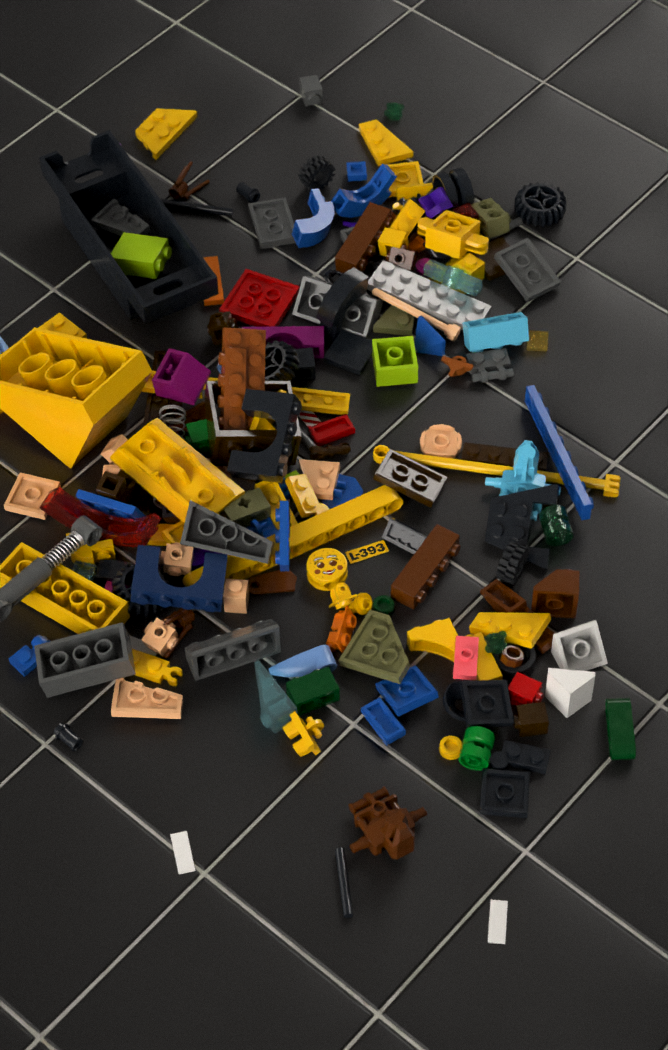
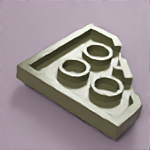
(376, 649)

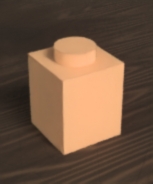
(236, 596)

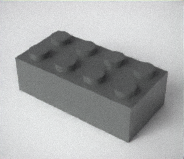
(84, 660)

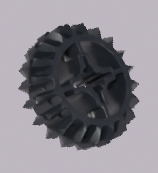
(540, 204)
(280, 361)
(120, 590)

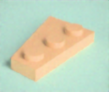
(144, 702)

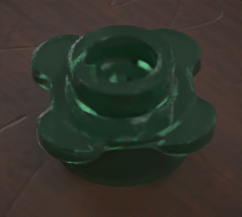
(394, 110)
(496, 642)

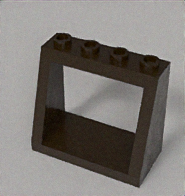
(224, 441)

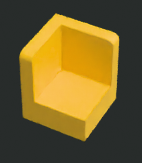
(391, 238)

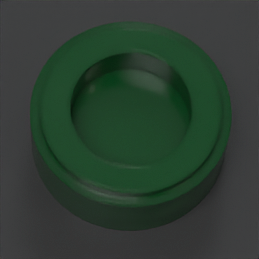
(384, 604)

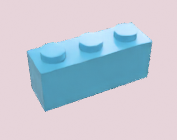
(496, 332)

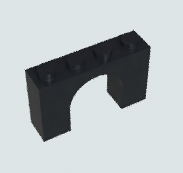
(272, 462)

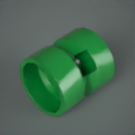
(476, 748)

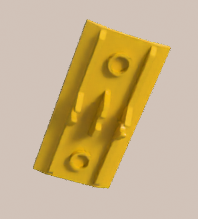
(174, 471)

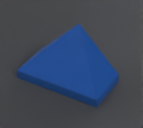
(428, 339)

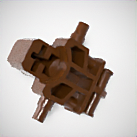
(385, 824)

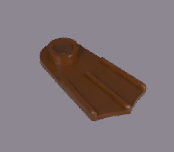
(273, 582)

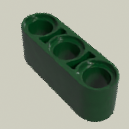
(620, 729)

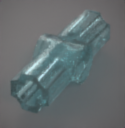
(453, 277)

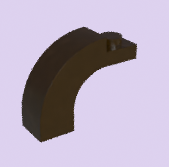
(118, 487)

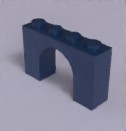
(151, 589)

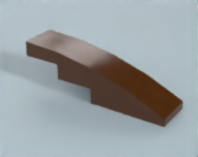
(507, 601)

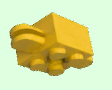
(453, 234)

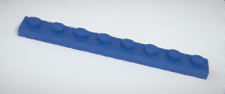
(558, 453)

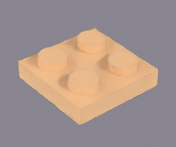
(29, 494)

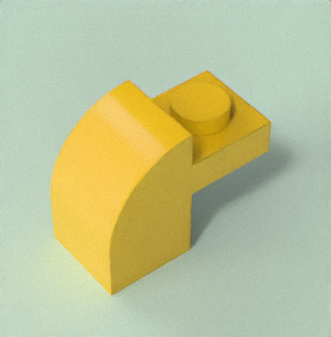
(93, 554)

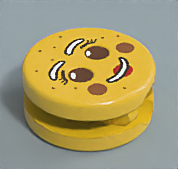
(326, 568)

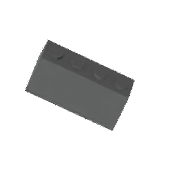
(358, 318)
(233, 649)

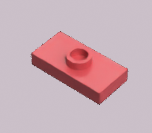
(466, 658)

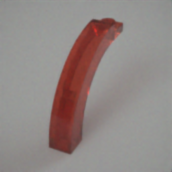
(122, 531)

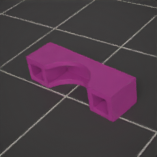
(297, 337)

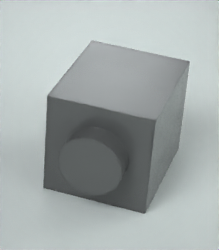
(311, 90)

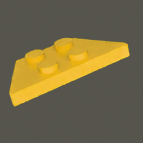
(164, 128)

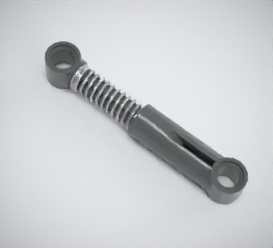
(83, 532)

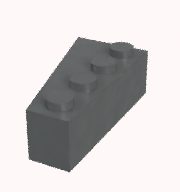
(218, 534)

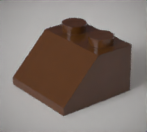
(557, 594)

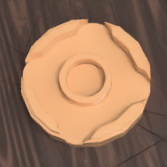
(441, 441)

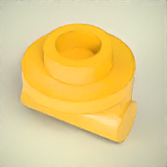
(361, 604)

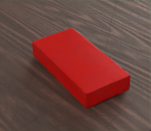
(331, 430)

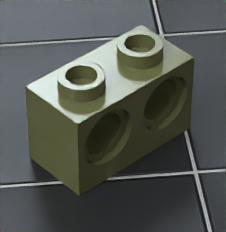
(492, 218)

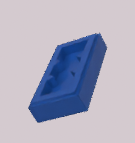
(383, 721)

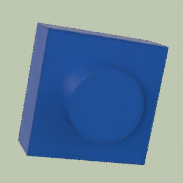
(356, 171)

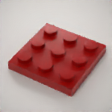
(260, 299)

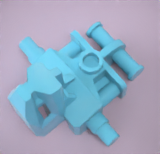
(523, 476)

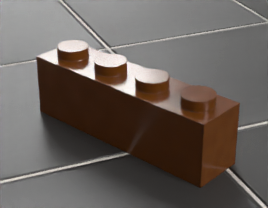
(363, 238)
(425, 567)

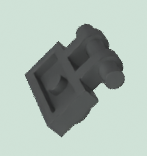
(490, 365)

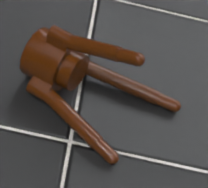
(180, 188)
(181, 619)

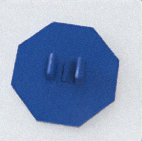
(346, 490)

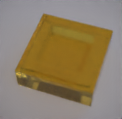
(537, 341)

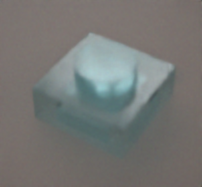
(85, 569)

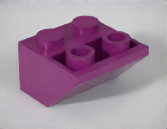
(180, 377)

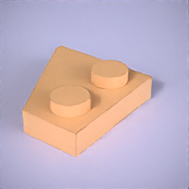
(322, 476)

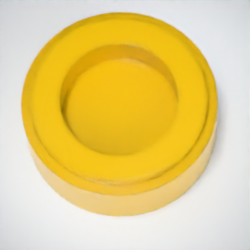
(450, 747)

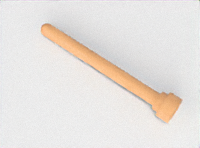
(449, 330)

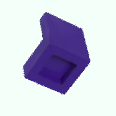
(435, 203)

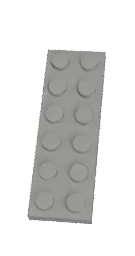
(427, 295)

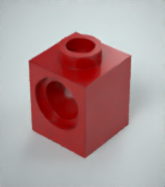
(524, 690)

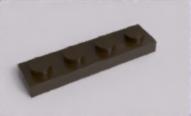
(497, 455)

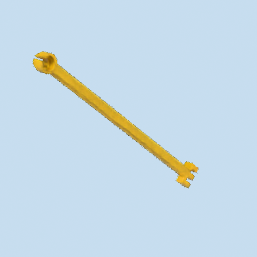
(609, 484)

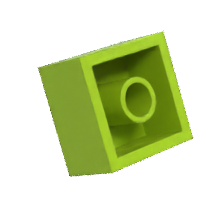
(395, 361)

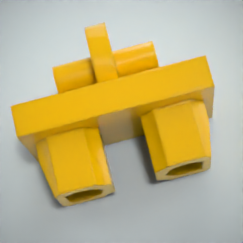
(307, 742)

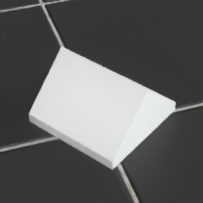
(579, 647)
(569, 689)

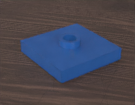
(410, 694)

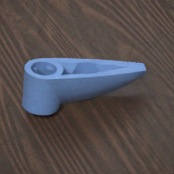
(305, 663)

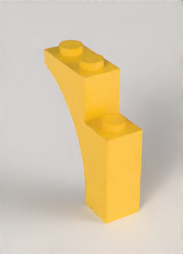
(441, 638)

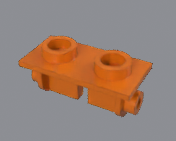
(345, 623)

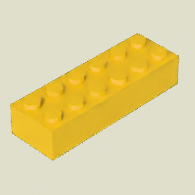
(66, 595)

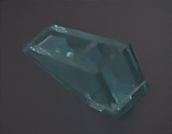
(273, 701)

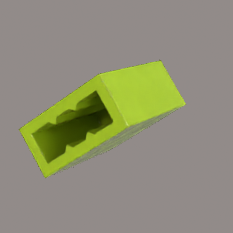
(141, 254)

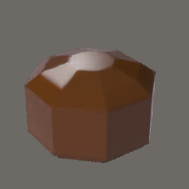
(512, 656)

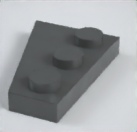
(119, 220)

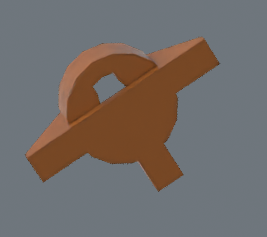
(457, 365)

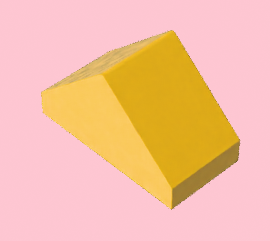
(70, 389)

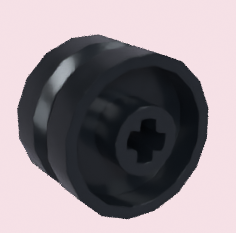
(456, 185)

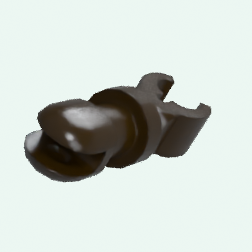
(330, 451)

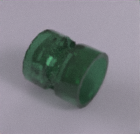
(556, 525)

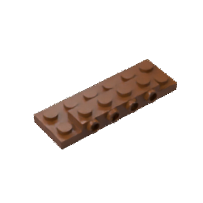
(242, 369)

